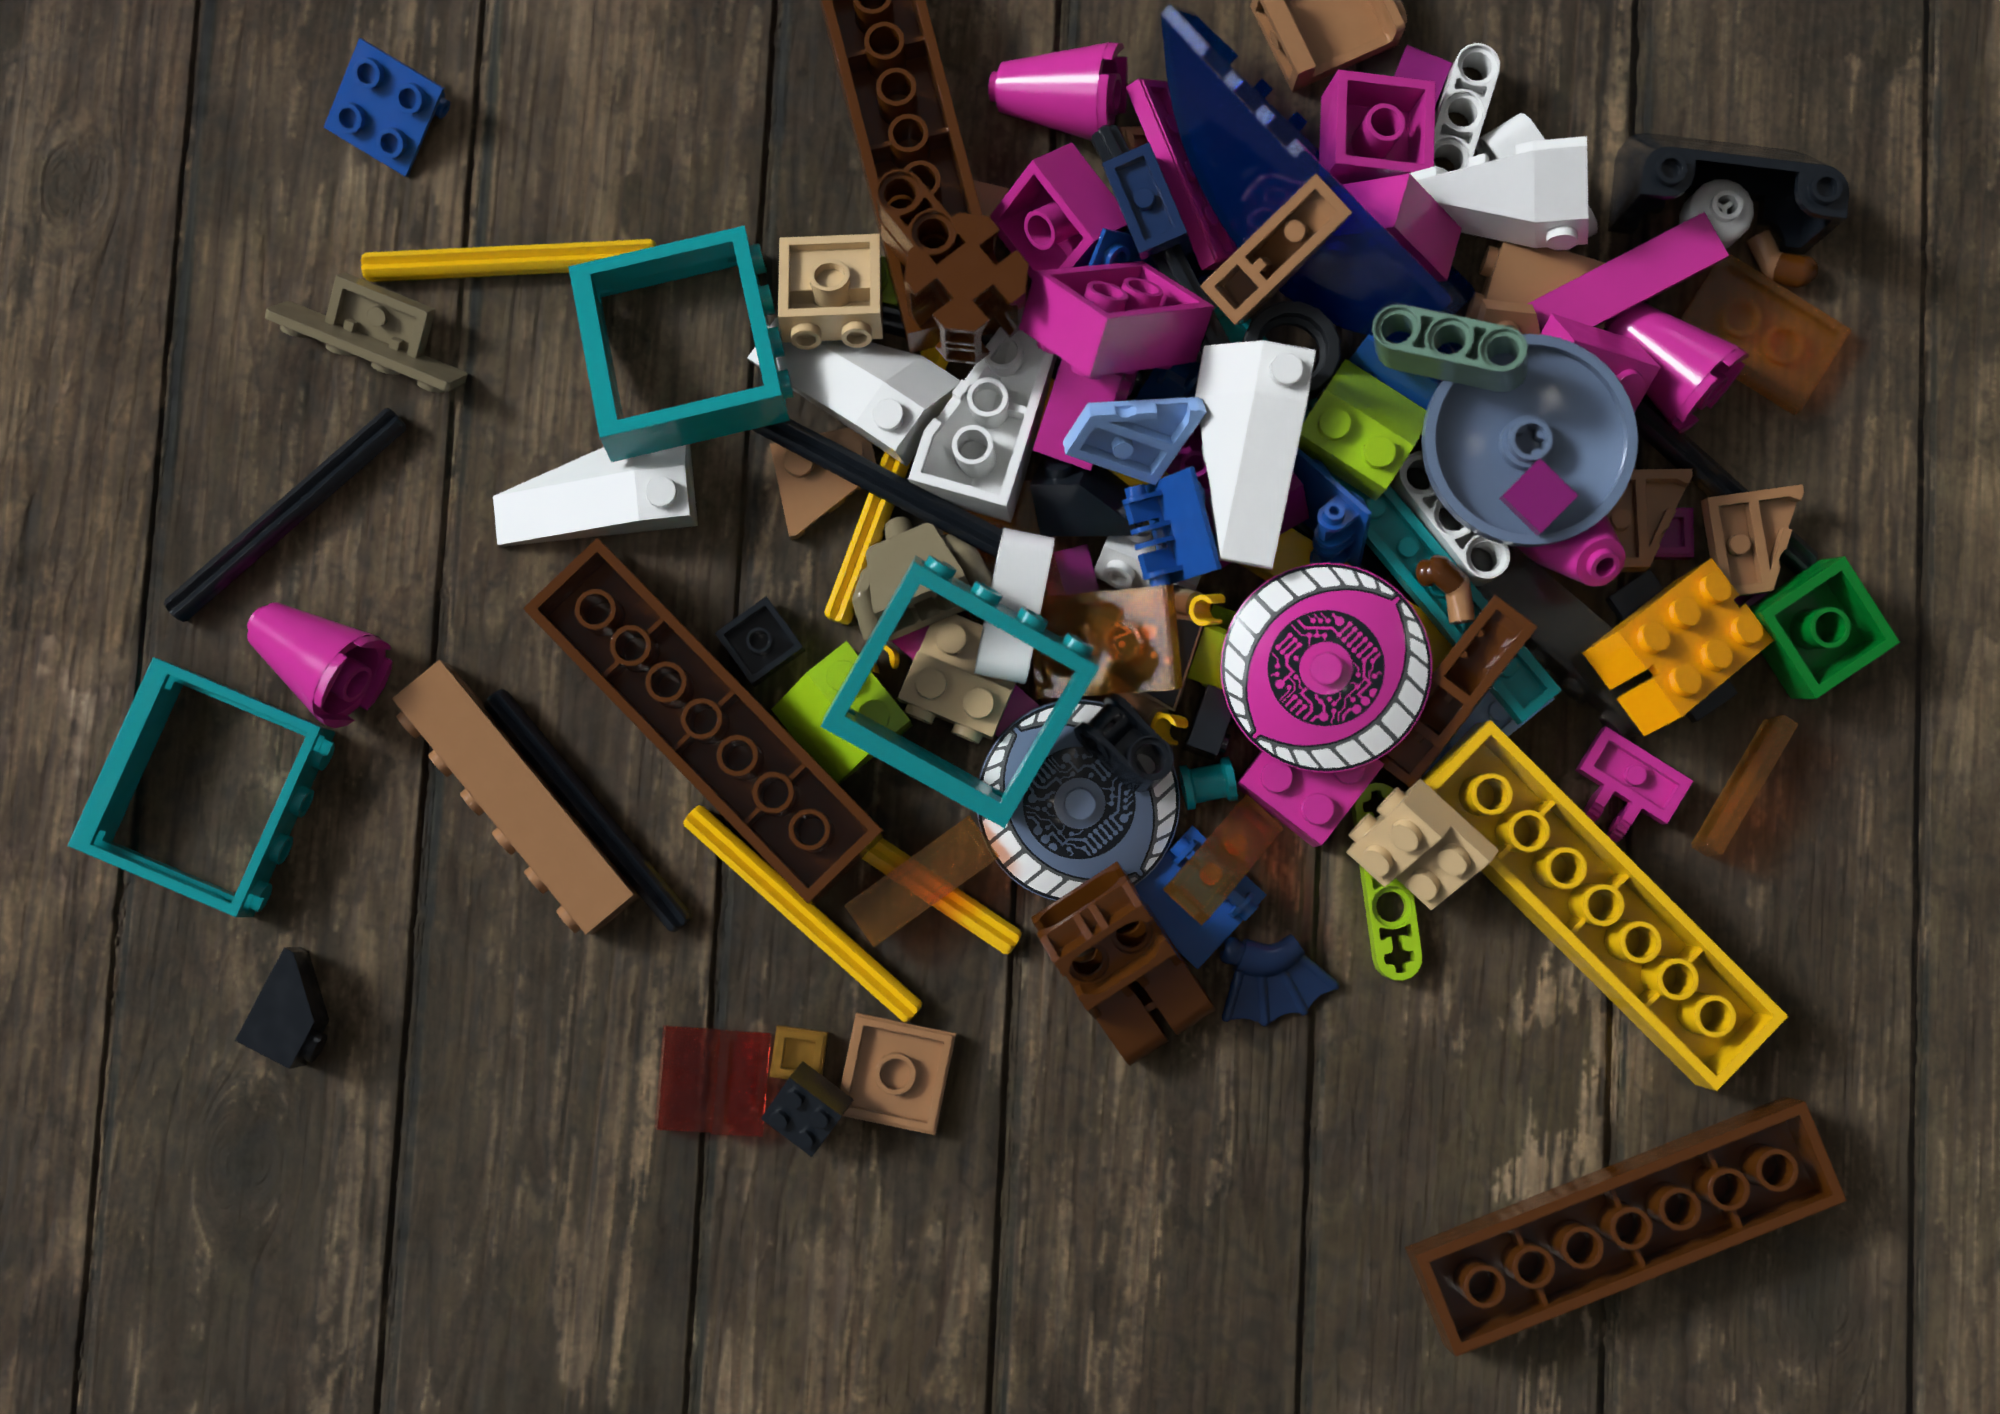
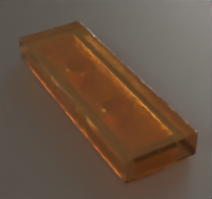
(1744, 785)
(1223, 859)
(921, 881)

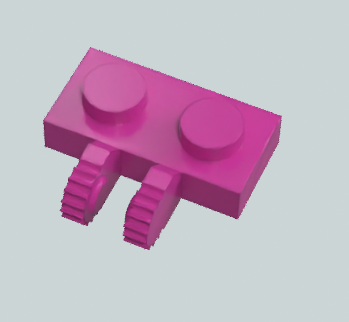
(1633, 777)

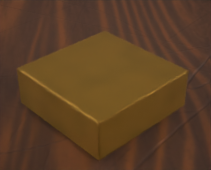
(797, 1045)

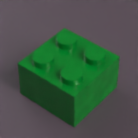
(1821, 628)

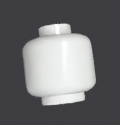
(1726, 207)

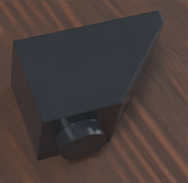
(1079, 501)
(288, 1013)

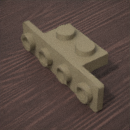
(374, 326)

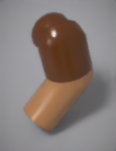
(1781, 267)
(1453, 582)

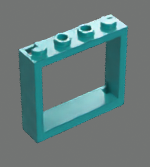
(699, 419)
(127, 764)
(923, 764)

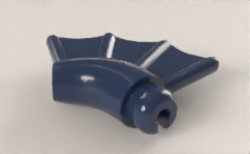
(1271, 980)

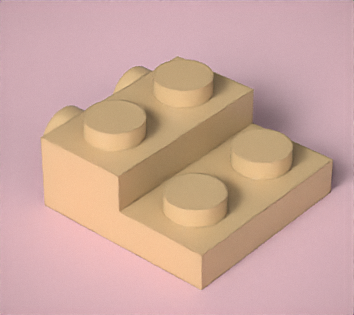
(830, 290)
(945, 686)
(1420, 844)

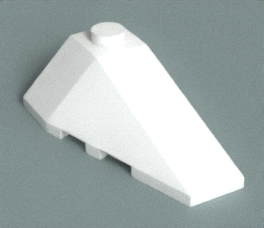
(1522, 198)
(870, 389)
(987, 430)
(1251, 440)
(599, 498)

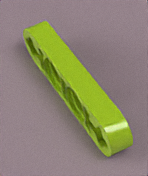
(1372, 891)

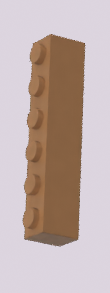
(515, 798)

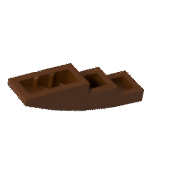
(1460, 686)

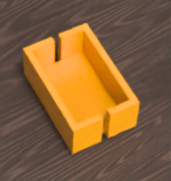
(1688, 640)

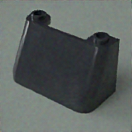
(1794, 190)

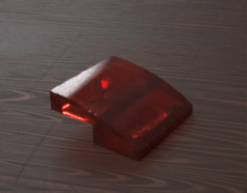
(712, 1080)

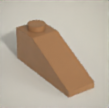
(1276, 251)

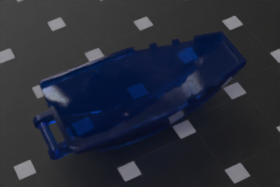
(1257, 159)

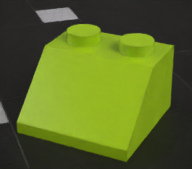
(1361, 430)
(808, 700)

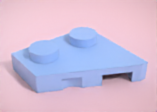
(1134, 435)

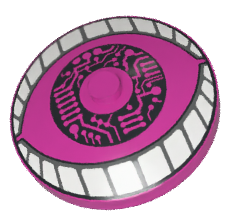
(1326, 667)

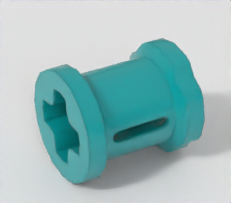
(1208, 783)

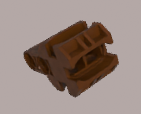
(950, 267)
(1139, 953)

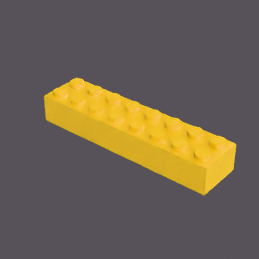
(1605, 910)

